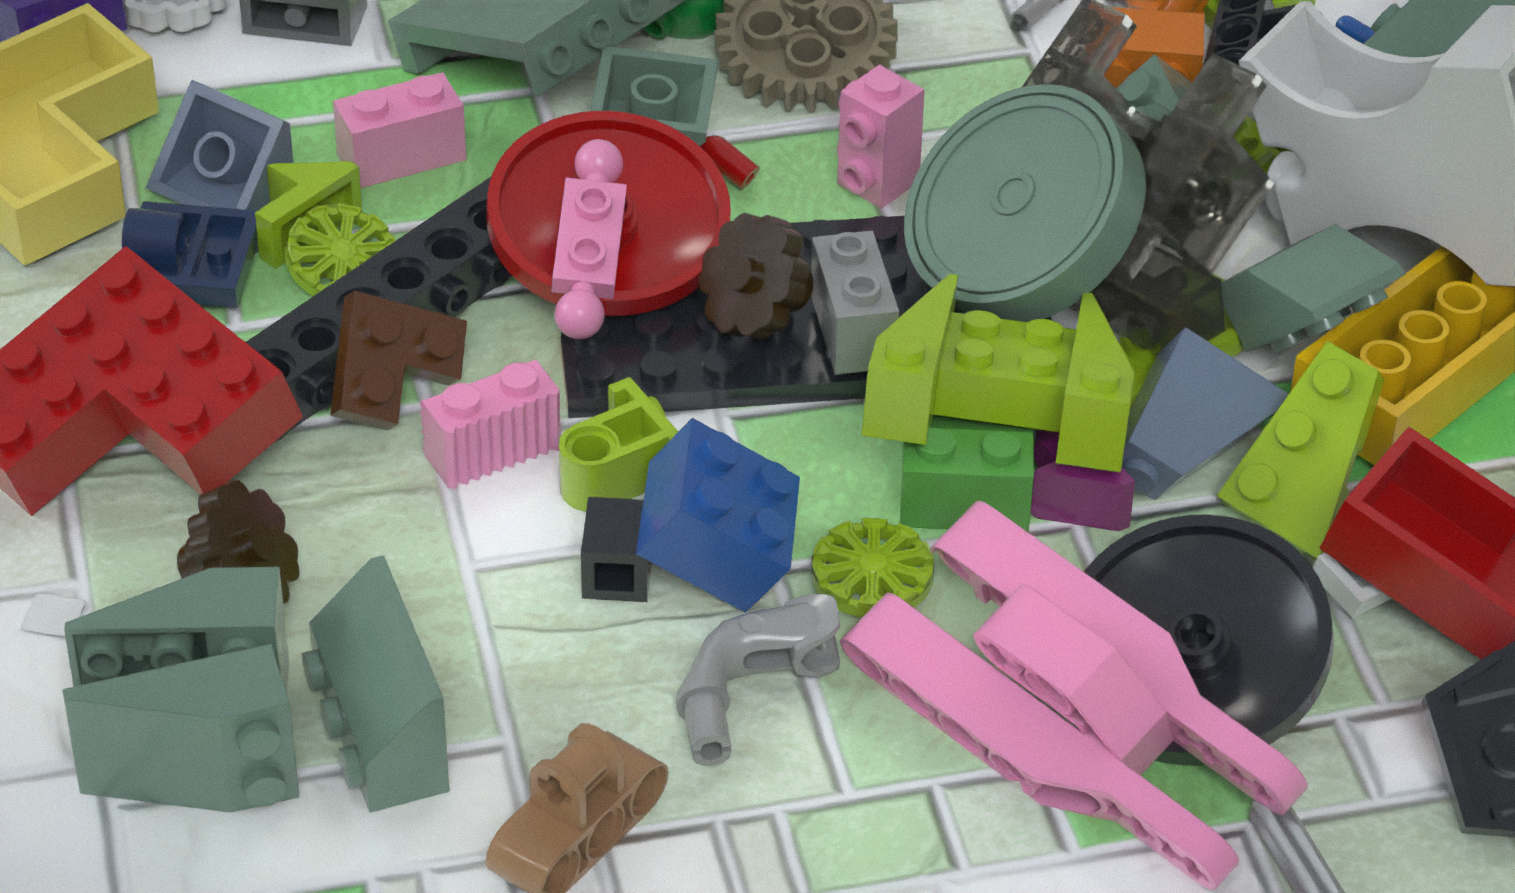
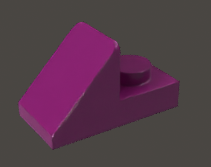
(1078, 493)

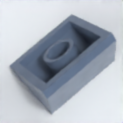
(220, 152)

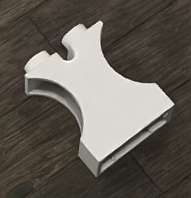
(1393, 135)

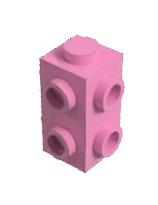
(880, 135)

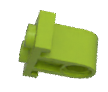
(613, 449)

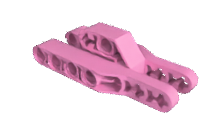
(1090, 663)

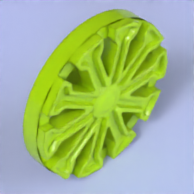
(332, 249)
(872, 567)

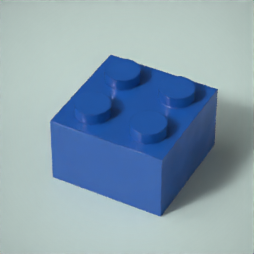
(718, 515)

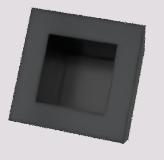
(609, 551)

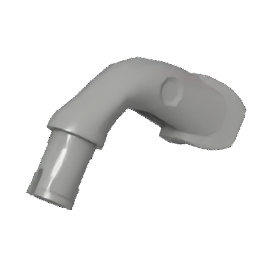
(756, 642)

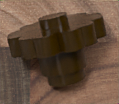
(755, 276)
(239, 531)

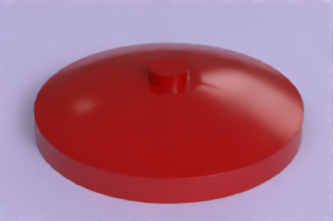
(669, 216)

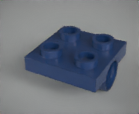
(195, 247)

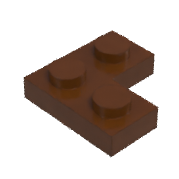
(380, 345)

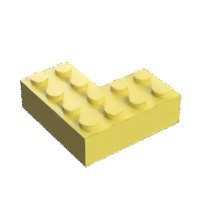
(58, 97)

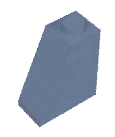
(1192, 412)

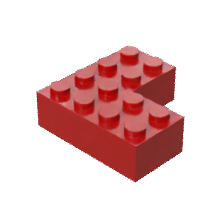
(136, 361)
(1433, 542)

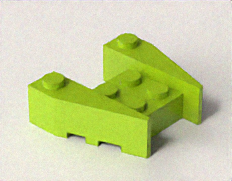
(1002, 374)

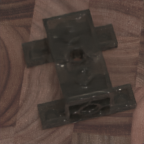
(1195, 171)

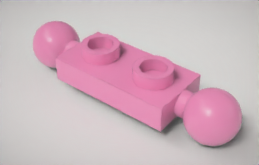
(589, 239)

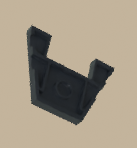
(1475, 742)

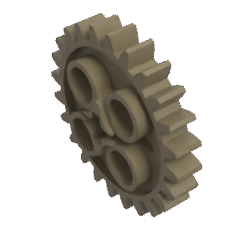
(803, 46)

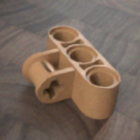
(576, 811)

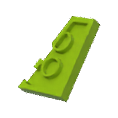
(1305, 454)

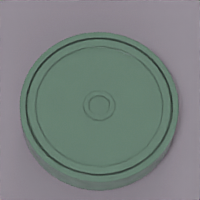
(1026, 202)

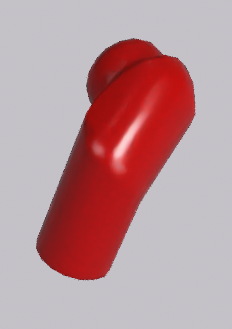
(730, 161)

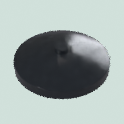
(1238, 610)

